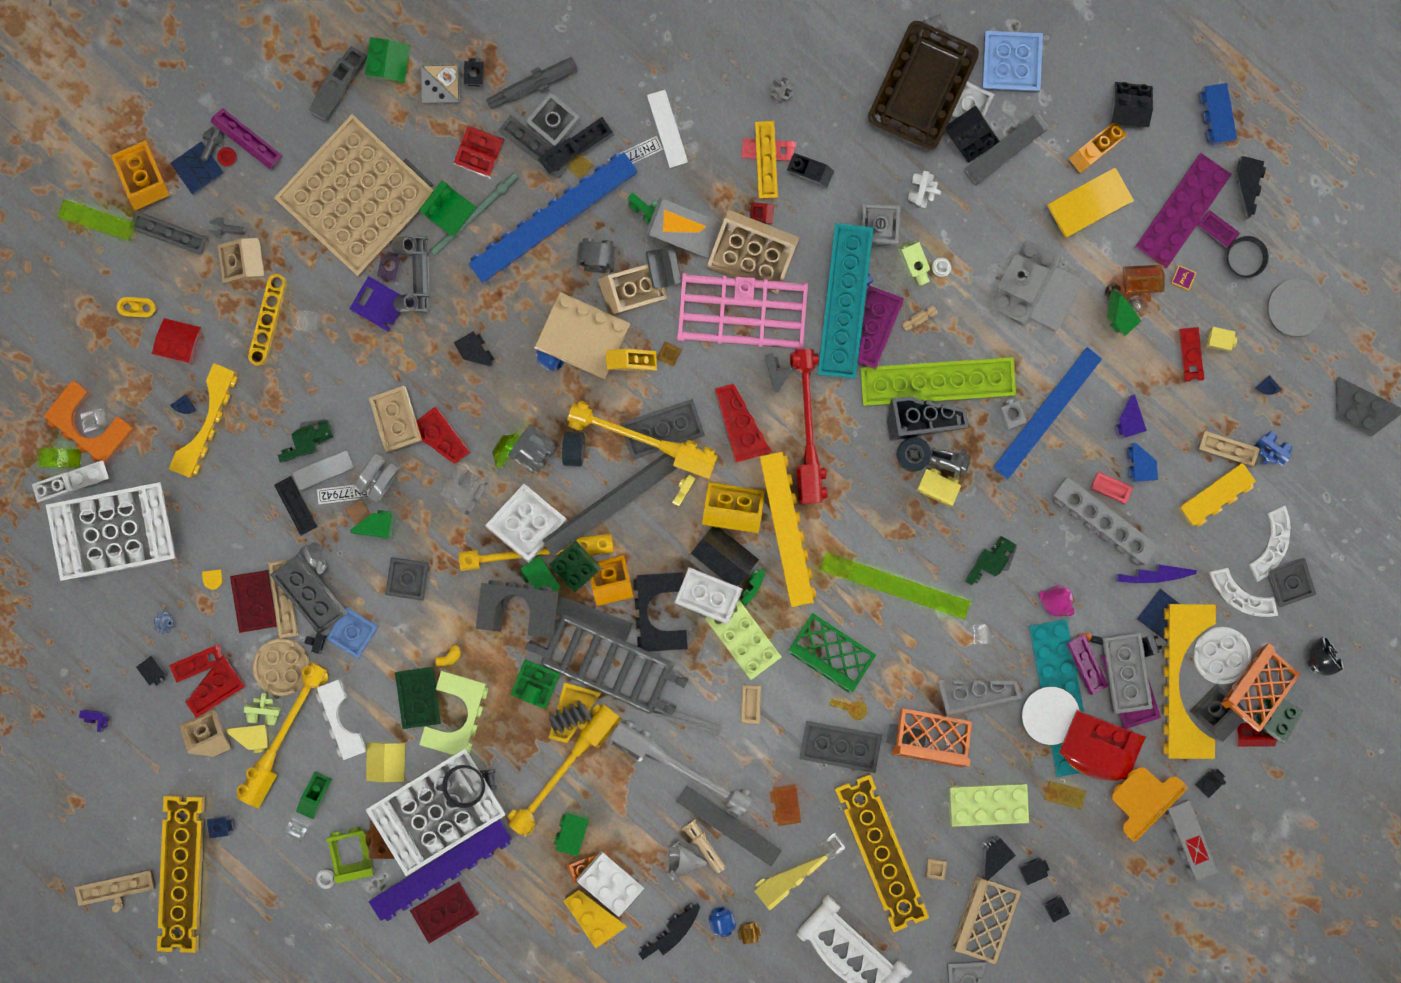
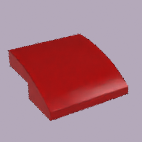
(478, 150)

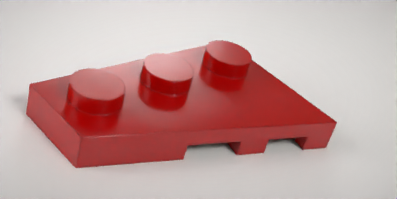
(441, 436)
(214, 688)

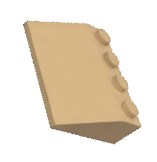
(752, 250)
(581, 334)

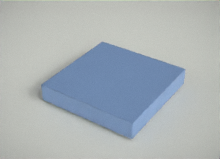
(352, 633)

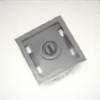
(884, 220)

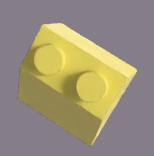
(938, 487)

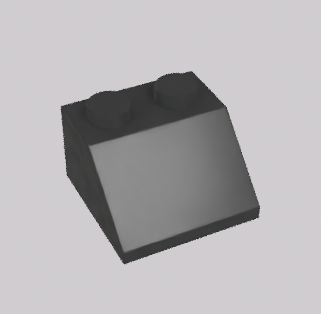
(1215, 716)

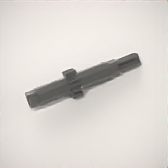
(538, 79)

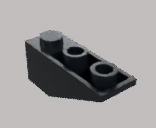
(1247, 180)

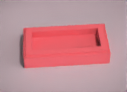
(1111, 487)

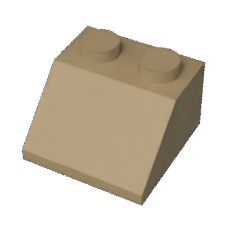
(240, 260)

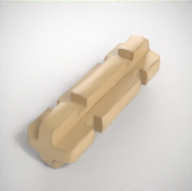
(919, 318)

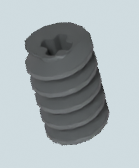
(569, 717)

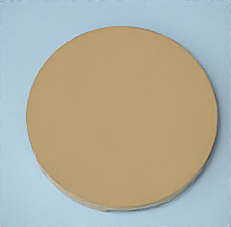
(279, 666)

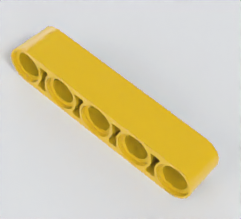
(265, 310)

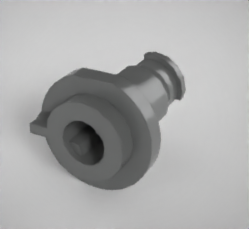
(951, 461)

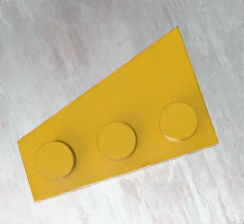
(571, 694)
(594, 920)

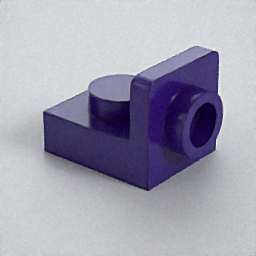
(91, 716)

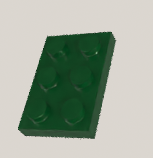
(417, 697)

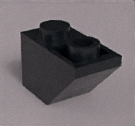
(810, 170)
(471, 350)

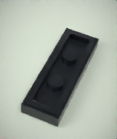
(295, 505)

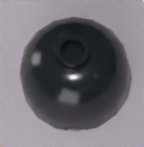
(1324, 658)

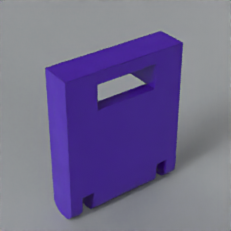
(379, 305)

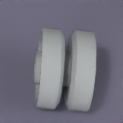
(374, 477)

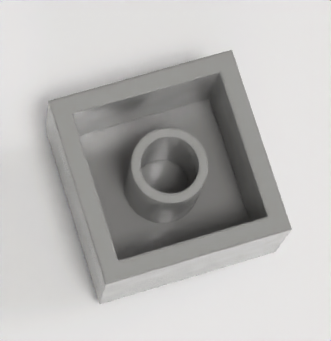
(553, 120)

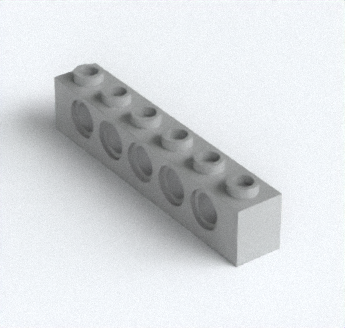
(1147, 546)

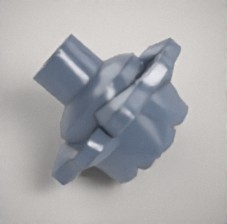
(163, 622)

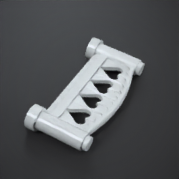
(826, 919)

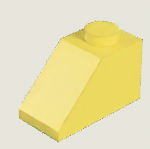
(251, 737)

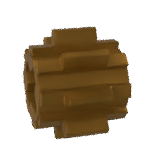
(749, 933)

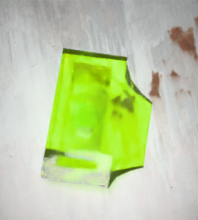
(503, 447)

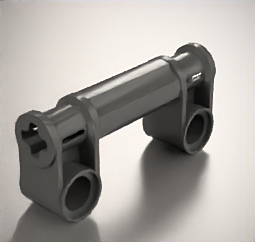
(418, 301)

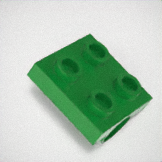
(638, 205)
(535, 684)

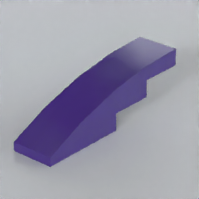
(1162, 574)

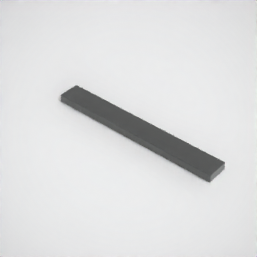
(609, 504)

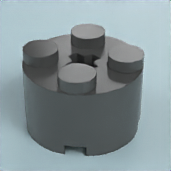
(596, 256)

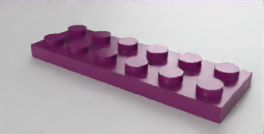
(1183, 210)

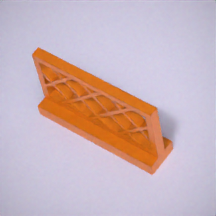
(1246, 680)
(933, 755)

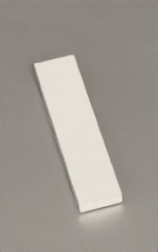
(667, 129)

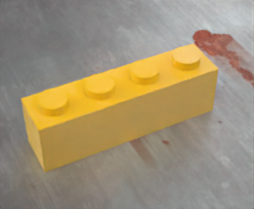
(1217, 494)

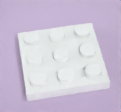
(525, 522)

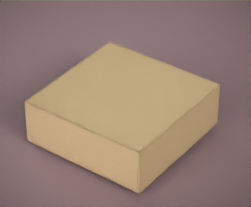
(936, 869)

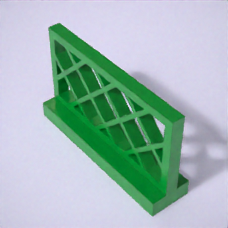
(823, 668)

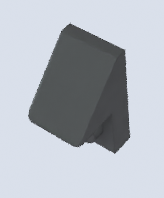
(777, 377)

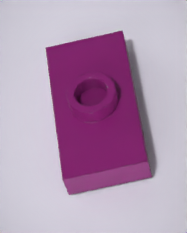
(1218, 229)

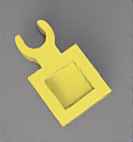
(685, 485)

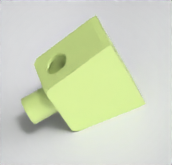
(910, 254)

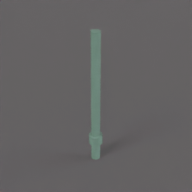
(501, 188)

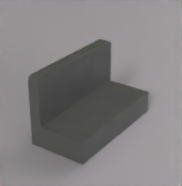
(663, 267)

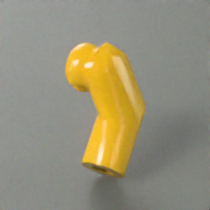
(451, 658)

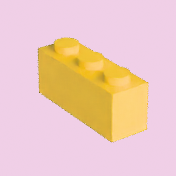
(631, 360)

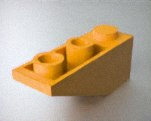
(1097, 147)

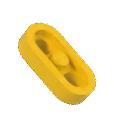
(136, 307)

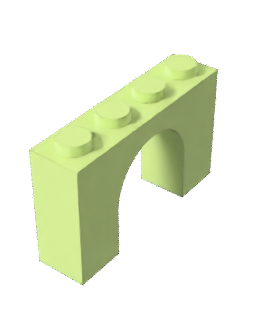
(472, 694)

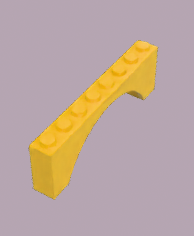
(1183, 737)

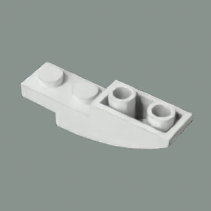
(70, 481)

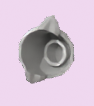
(313, 556)
(683, 861)

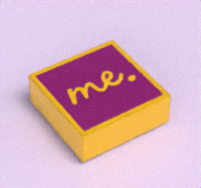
(1183, 277)

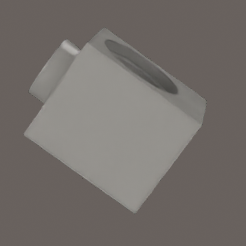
(1009, 422)

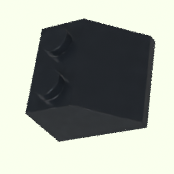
(995, 856)

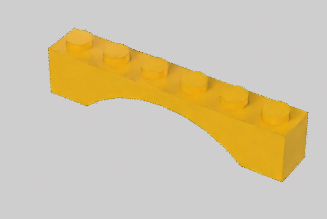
(219, 384)

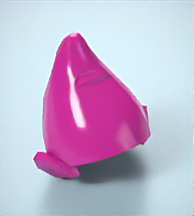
(1057, 601)

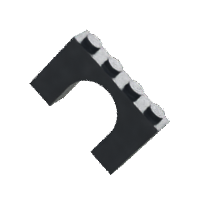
(651, 637)

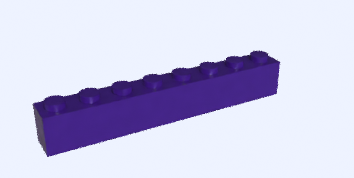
(441, 869)

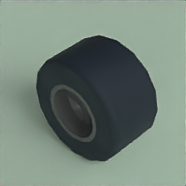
(573, 449)
(913, 454)

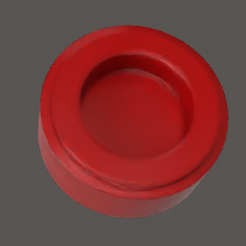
(226, 156)

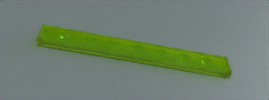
(895, 585)

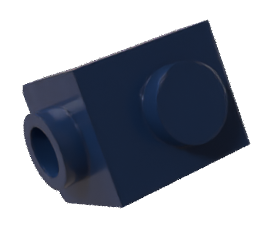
(220, 826)

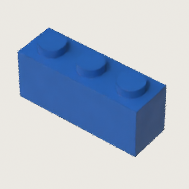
(1218, 114)

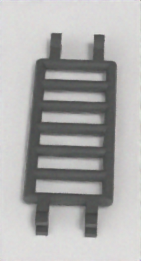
(633, 650)

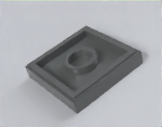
(407, 578)
(1292, 582)

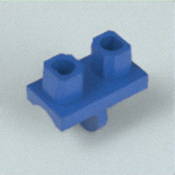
(1272, 451)

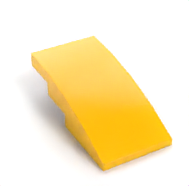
(1090, 202)

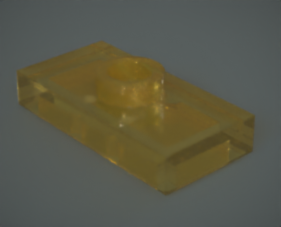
(1065, 795)

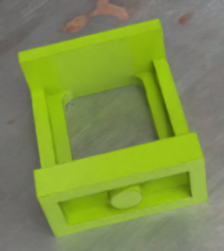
(355, 870)

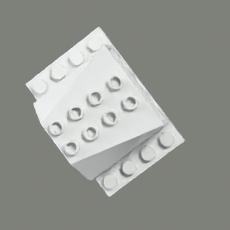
(110, 532)
(421, 822)

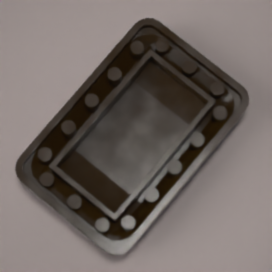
(923, 85)

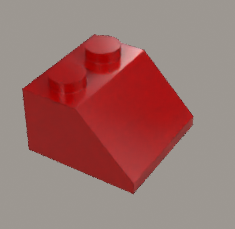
(176, 341)

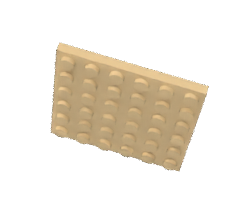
(354, 195)

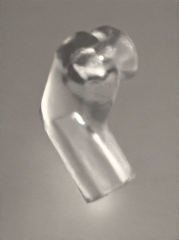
(1134, 302)

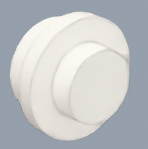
(941, 267)
(325, 879)

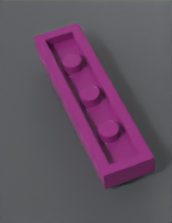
(246, 138)

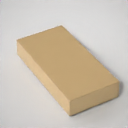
(750, 704)

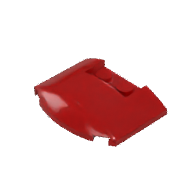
(1100, 747)

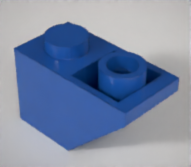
(1143, 464)

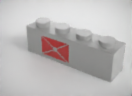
(1191, 840)

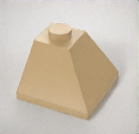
(205, 735)

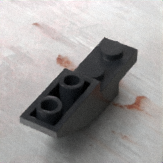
(678, 928)

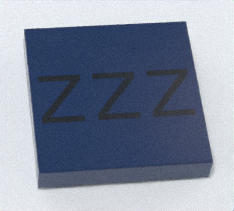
(194, 171)

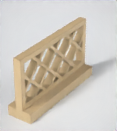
(970, 914)

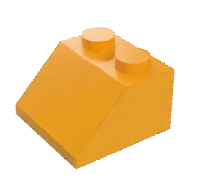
(612, 581)

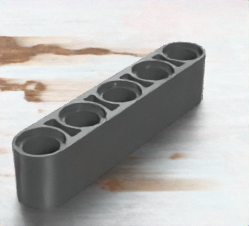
(1006, 148)

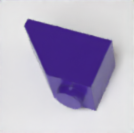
(1130, 419)

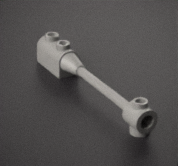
(640, 745)

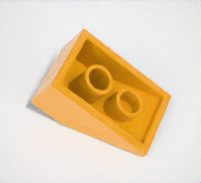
(140, 175)

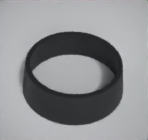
(1260, 244)
(448, 797)

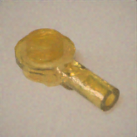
(856, 710)

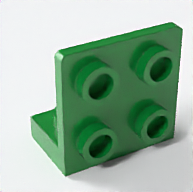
(447, 208)

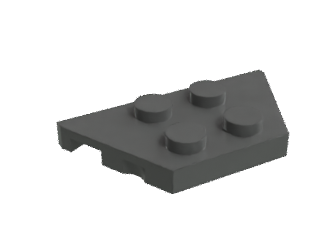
(1363, 409)

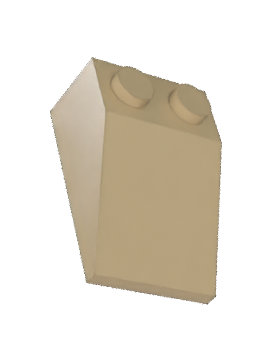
(630, 290)

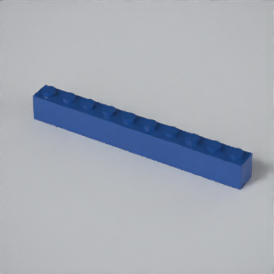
(553, 217)

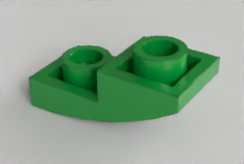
(756, 581)

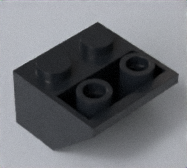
(1132, 104)
(971, 134)

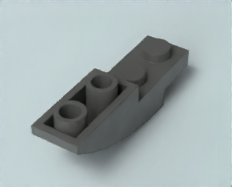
(336, 82)

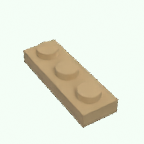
(1228, 448)

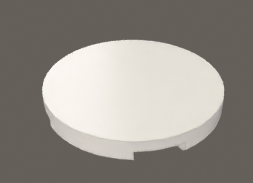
(1221, 655)
(1048, 714)

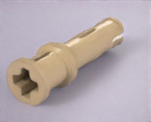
(703, 845)

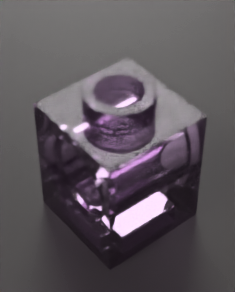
(389, 275)

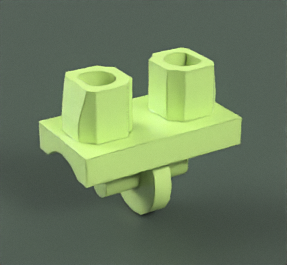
(252, 711)

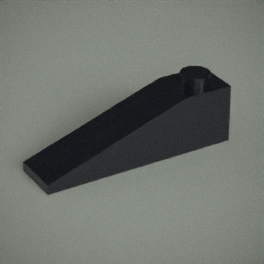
(915, 418)

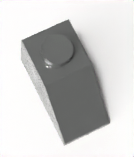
(892, 735)

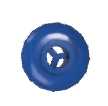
(548, 362)
(722, 921)

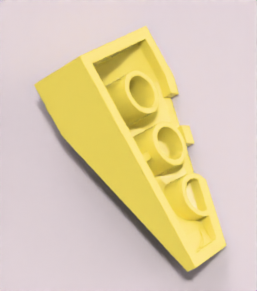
(777, 886)

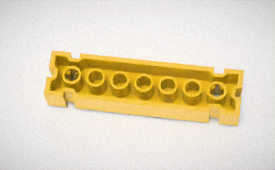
(881, 853)
(180, 873)

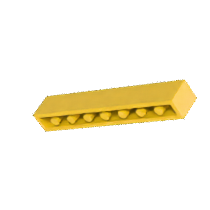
(787, 530)

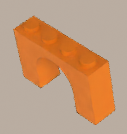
(62, 415)

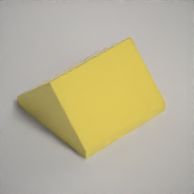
(385, 762)

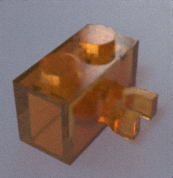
(1143, 279)
(786, 804)

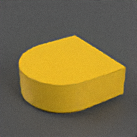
(212, 579)

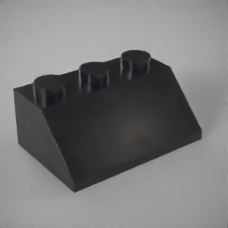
(724, 556)

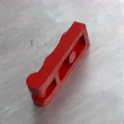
(1191, 353)
(195, 664)

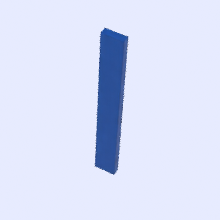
(1047, 413)

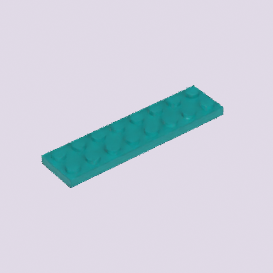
(845, 300)
(1056, 669)

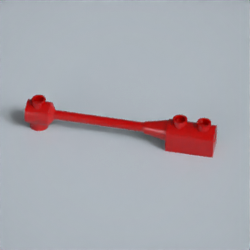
(810, 474)

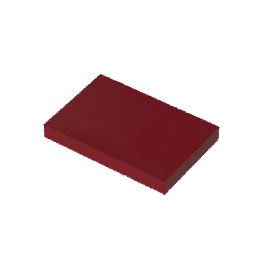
(253, 601)
(444, 912)

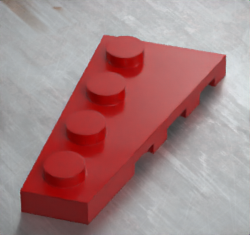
(742, 431)

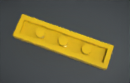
(766, 159)

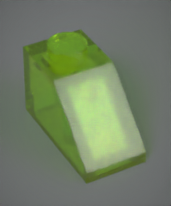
(59, 458)

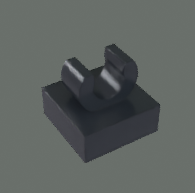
(317, 642)
(1150, 646)

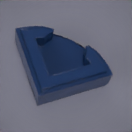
(1268, 386)
(183, 405)

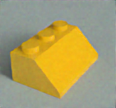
(733, 507)

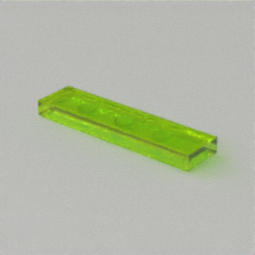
(96, 220)

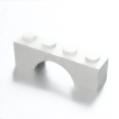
(332, 696)

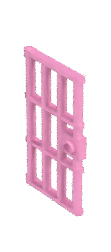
(743, 297)

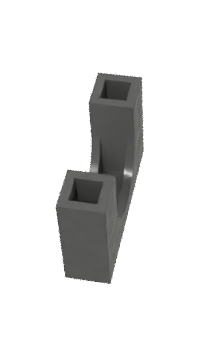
(540, 602)

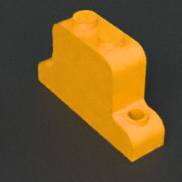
(1145, 800)

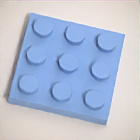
(1012, 61)

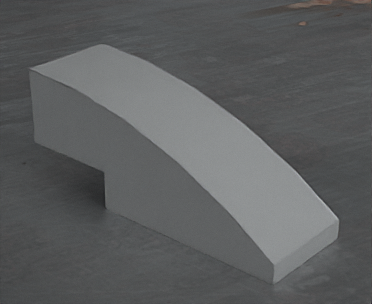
(323, 470)

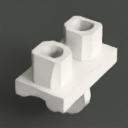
(927, 189)

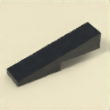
(576, 146)

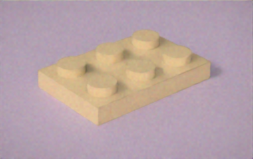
(395, 419)

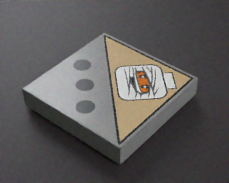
(440, 83)

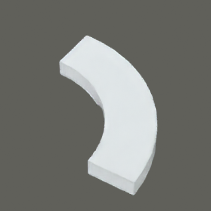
(1276, 546)
(1238, 598)

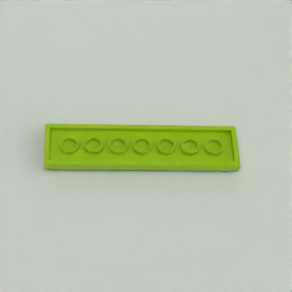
(939, 381)

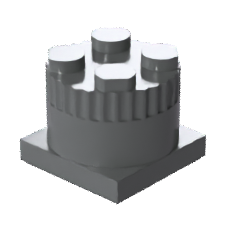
(532, 449)

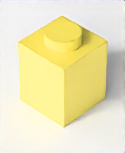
(1221, 339)

